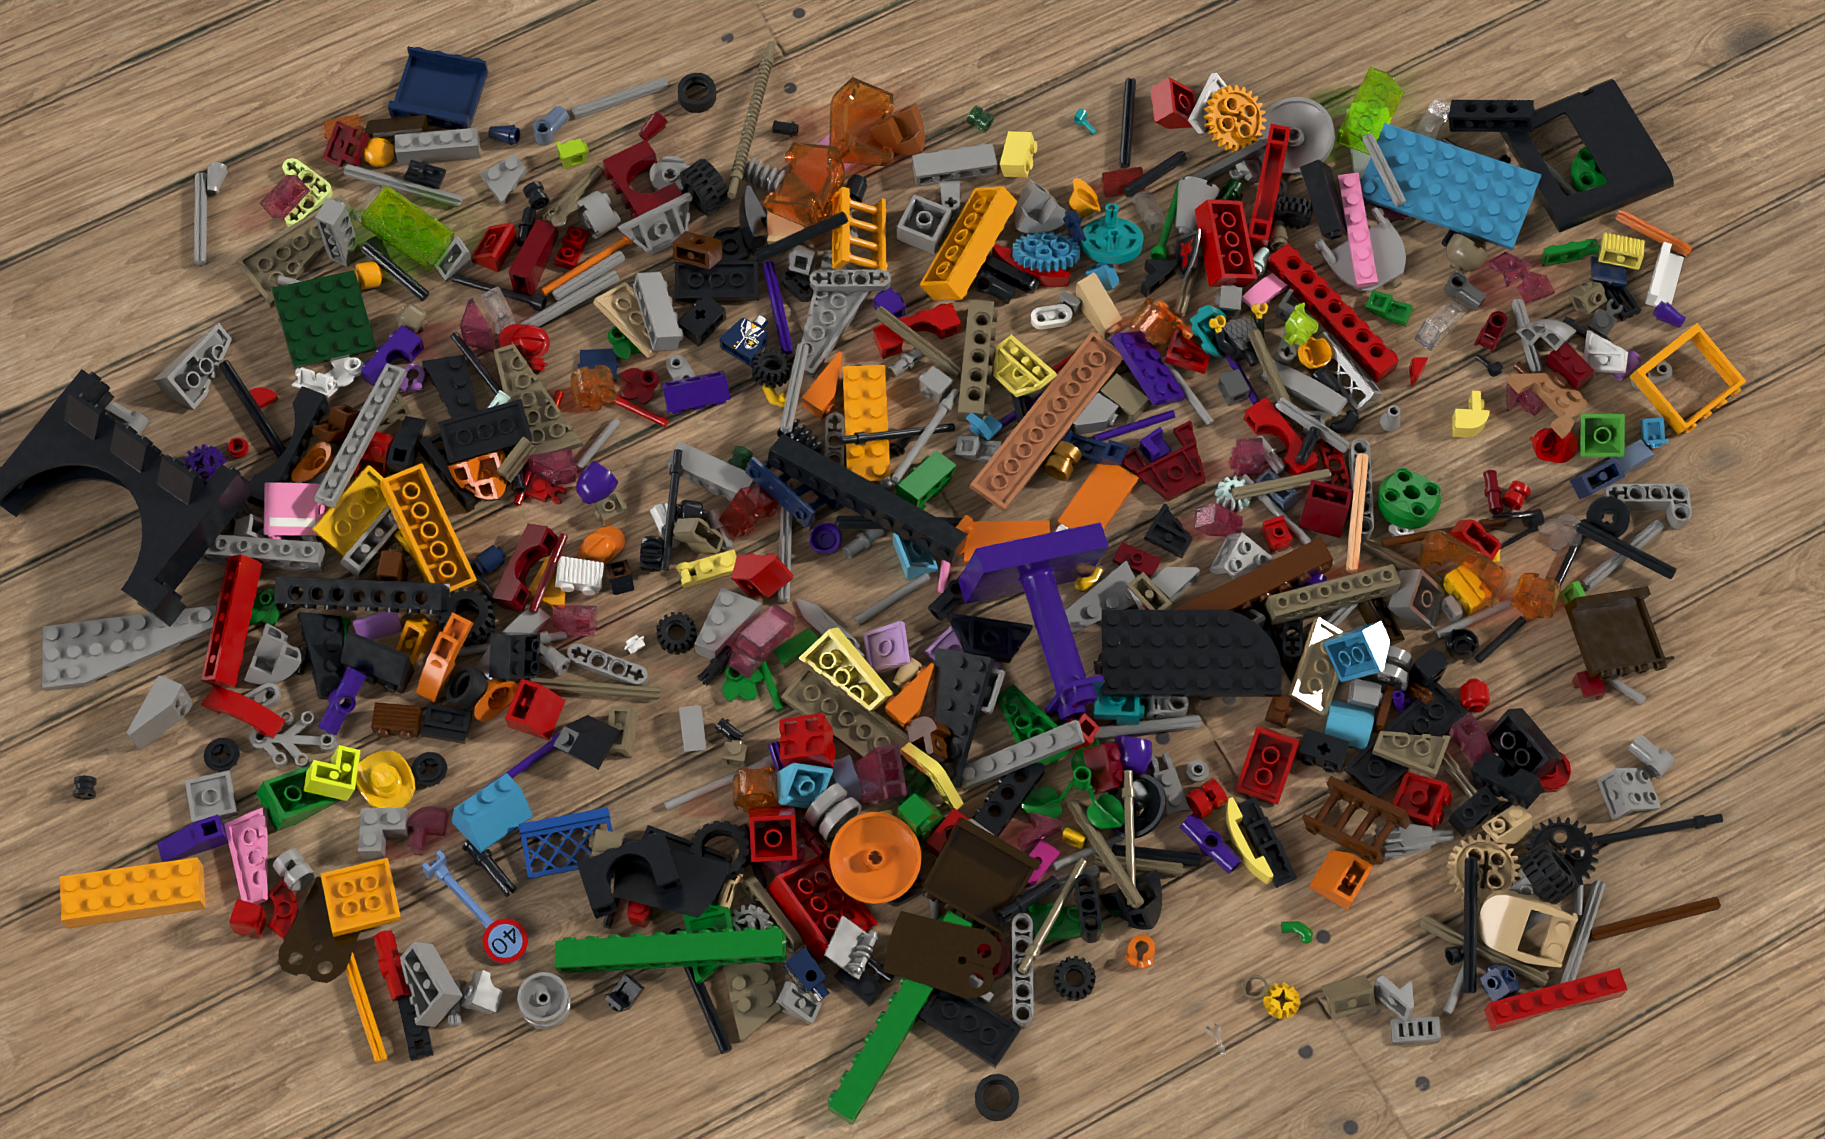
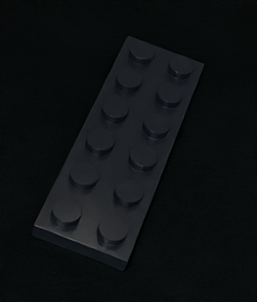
(1435, 718)

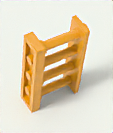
(842, 238)

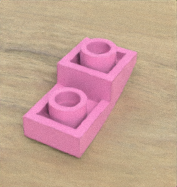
(1264, 291)

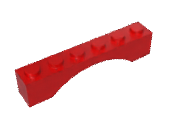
(1268, 185)
(1577, 992)

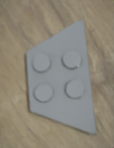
(660, 226)

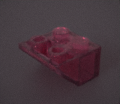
(881, 774)

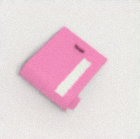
(291, 509)

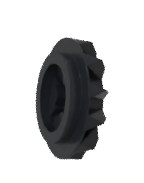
(215, 748)
(433, 760)

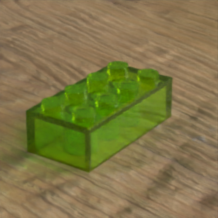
(407, 228)

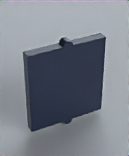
(1608, 273)
(599, 357)

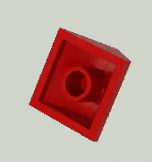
(495, 246)

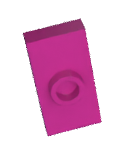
(1046, 855)

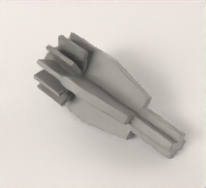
(1411, 840)

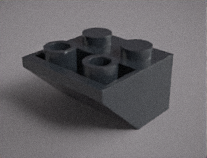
(514, 655)

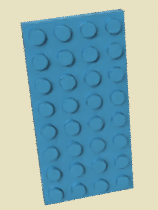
(1452, 187)

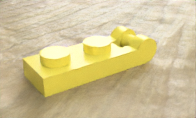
(707, 568)

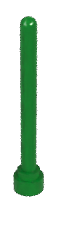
(1160, 251)

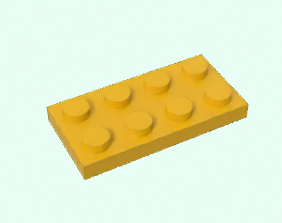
(353, 513)

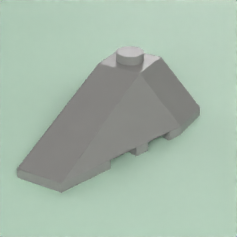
(191, 373)

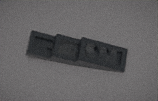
(1265, 841)

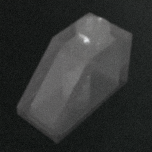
(497, 309)

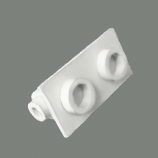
(322, 383)

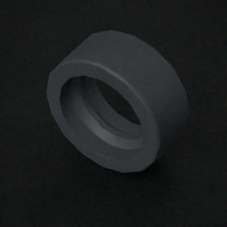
(696, 106)
(458, 682)
(1006, 1082)

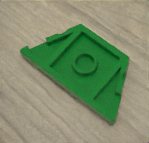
(712, 919)

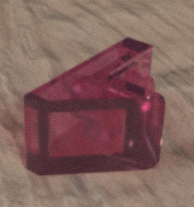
(1510, 267)
(1534, 286)
(1529, 400)
(1043, 829)

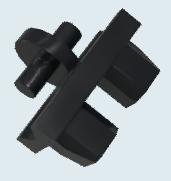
(425, 174)

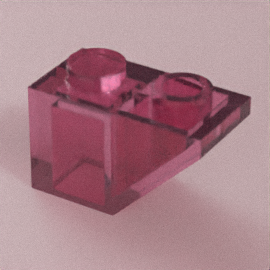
(1217, 520)
(575, 619)
(1470, 737)

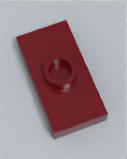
(1137, 559)

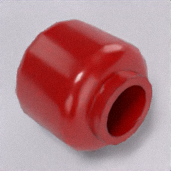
(1474, 695)

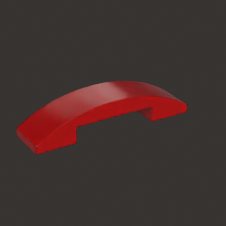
(1048, 279)
(244, 709)

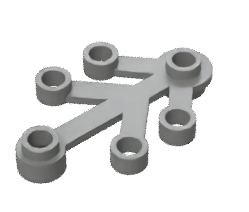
(290, 739)

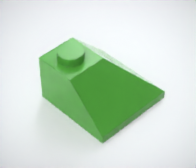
(1602, 435)

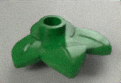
(621, 346)
(265, 611)
(741, 685)

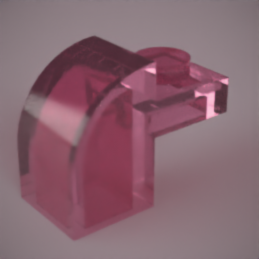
(423, 823)

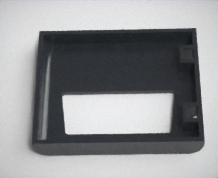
(1615, 143)

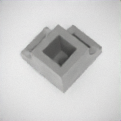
(481, 994)

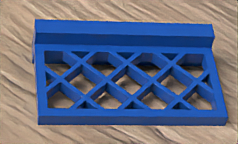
(559, 825)

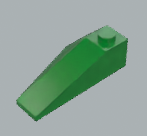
(1026, 719)

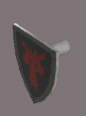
(1188, 253)

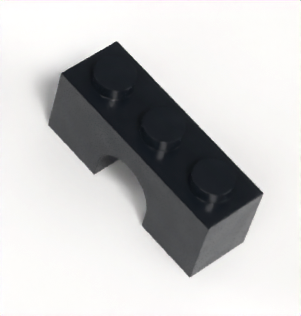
(1518, 789)

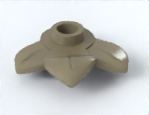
(558, 214)

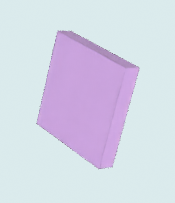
(887, 647)

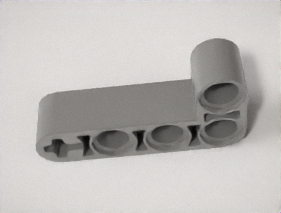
(1647, 502)

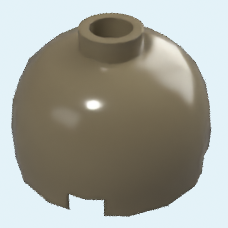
(1464, 254)

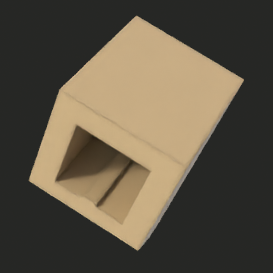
(1510, 825)

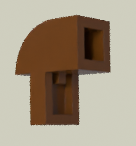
(338, 426)
(929, 735)

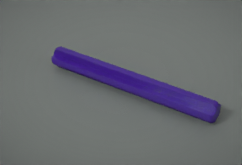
(778, 308)

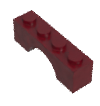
(533, 545)

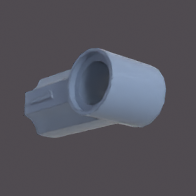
(549, 125)

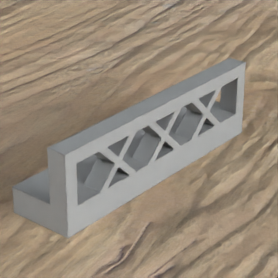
(1351, 368)

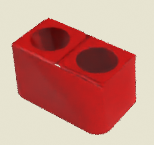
(246, 919)

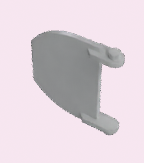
(1387, 253)

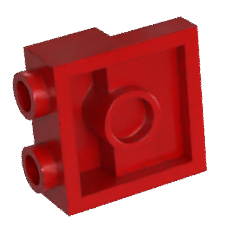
(1423, 799)

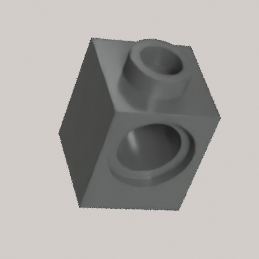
(1233, 387)

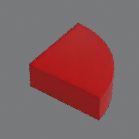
(263, 396)

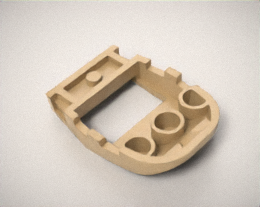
(1504, 921)

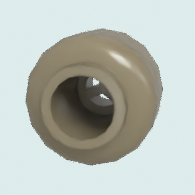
(412, 318)

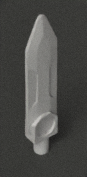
(821, 621)

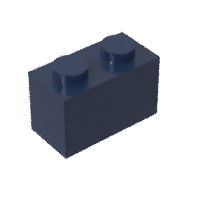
(1597, 478)

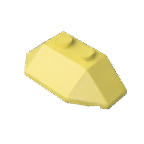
(1020, 368)

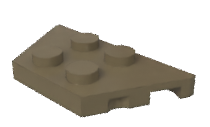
(751, 996)

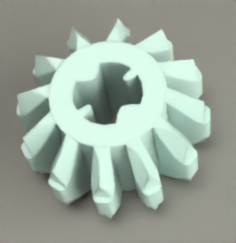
(1225, 498)

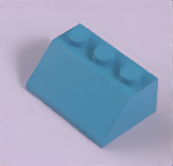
(1359, 651)
(492, 813)

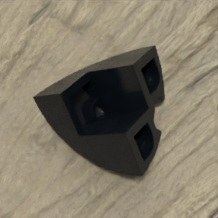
(1147, 914)

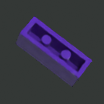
(696, 392)

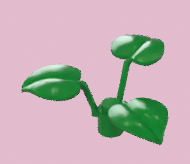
(1103, 813)

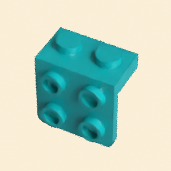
(1201, 328)

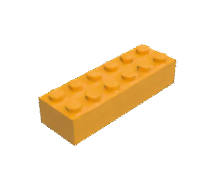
(968, 243)
(866, 412)
(427, 529)
(132, 892)

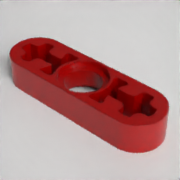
(1336, 456)

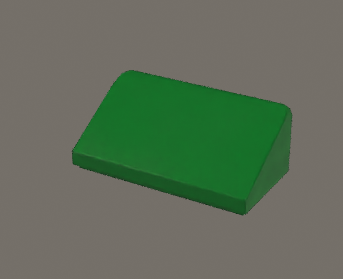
(792, 649)

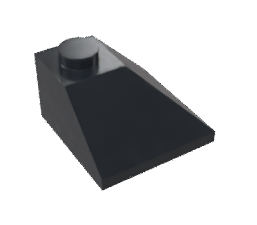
(587, 740)

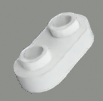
(1050, 316)

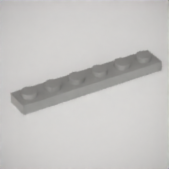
(1022, 754)

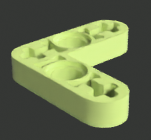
(313, 195)

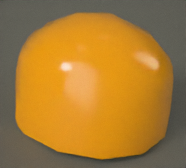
(379, 152)
(1315, 353)

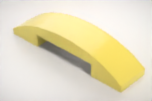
(1258, 866)

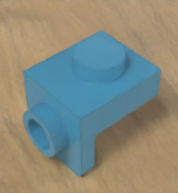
(986, 428)
(1653, 432)

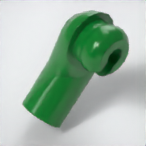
(1299, 928)

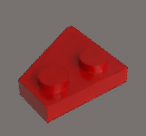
(1186, 354)

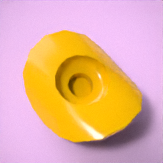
(385, 780)

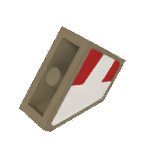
(1147, 594)

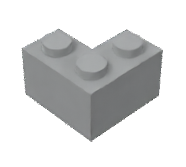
(377, 826)

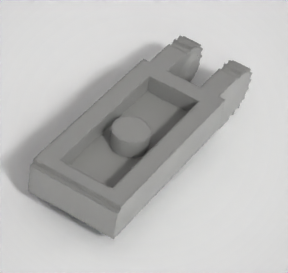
(1170, 782)

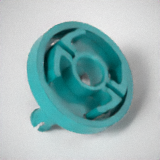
(1112, 238)

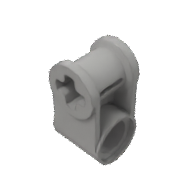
(950, 197)
(1286, 353)
(1165, 708)

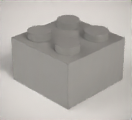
(924, 224)

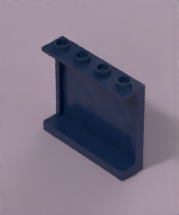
(440, 87)

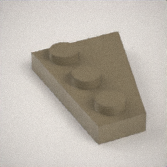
(1416, 752)

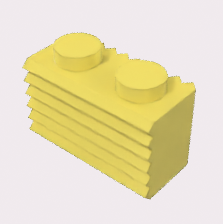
(1621, 251)

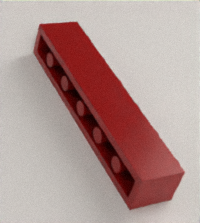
(231, 621)

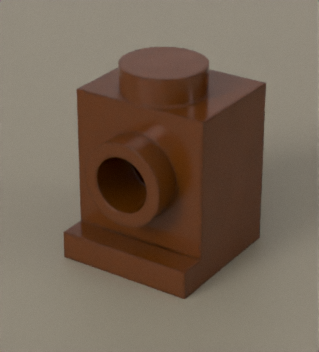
(1279, 711)

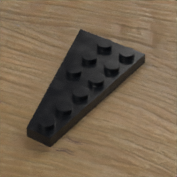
(959, 696)

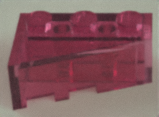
(761, 640)

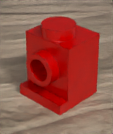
(1271, 528)

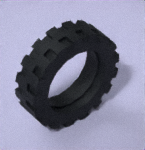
(724, 829)

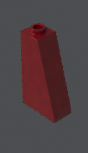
(533, 257)

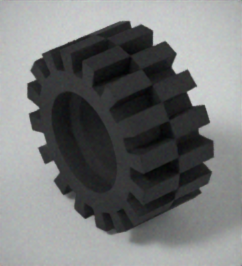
(1293, 211)
(767, 376)
(676, 645)
(1074, 991)

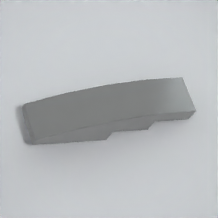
(1309, 390)

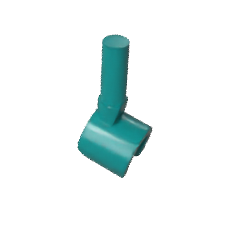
(1079, 119)

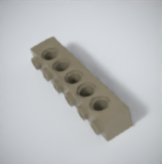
(978, 312)
(1332, 594)

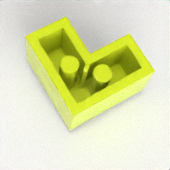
(334, 779)

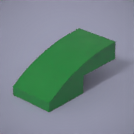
(1389, 309)

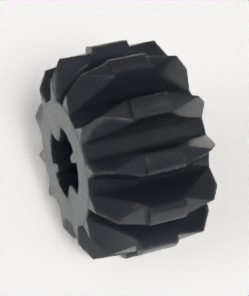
(651, 553)

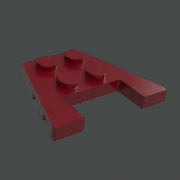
(1173, 473)

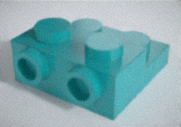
(1123, 709)

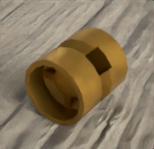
(1062, 461)

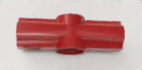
(391, 965)

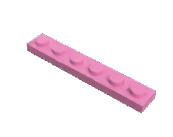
(1357, 230)

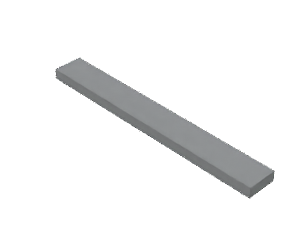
(360, 435)

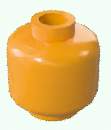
(369, 275)

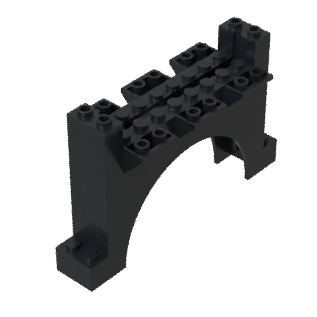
(176, 505)

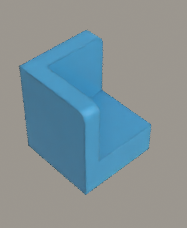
(1106, 274)

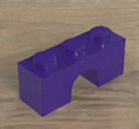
(400, 345)

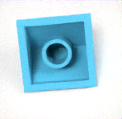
(913, 558)
(1350, 723)
(801, 784)

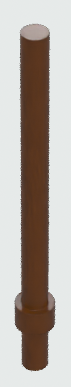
(1420, 536)

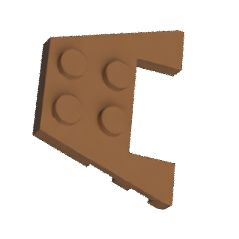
(1556, 393)

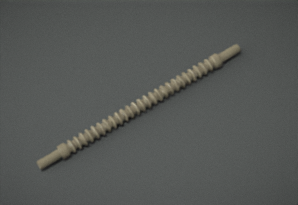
(751, 119)

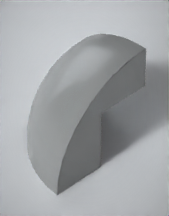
(1038, 210)
(1551, 330)
(273, 658)

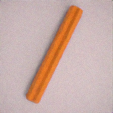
(1653, 232)

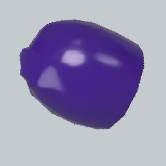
(595, 483)
(1134, 753)

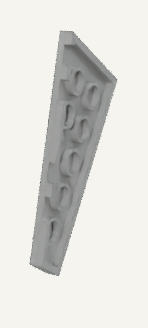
(830, 316)

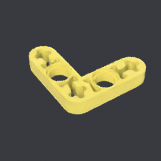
(935, 772)

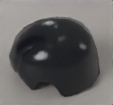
(1461, 644)

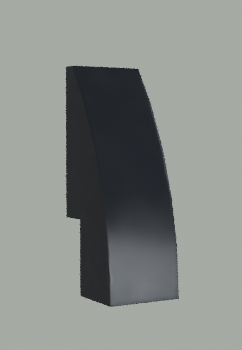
(752, 220)

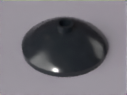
(1148, 796)

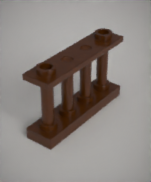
(1357, 799)

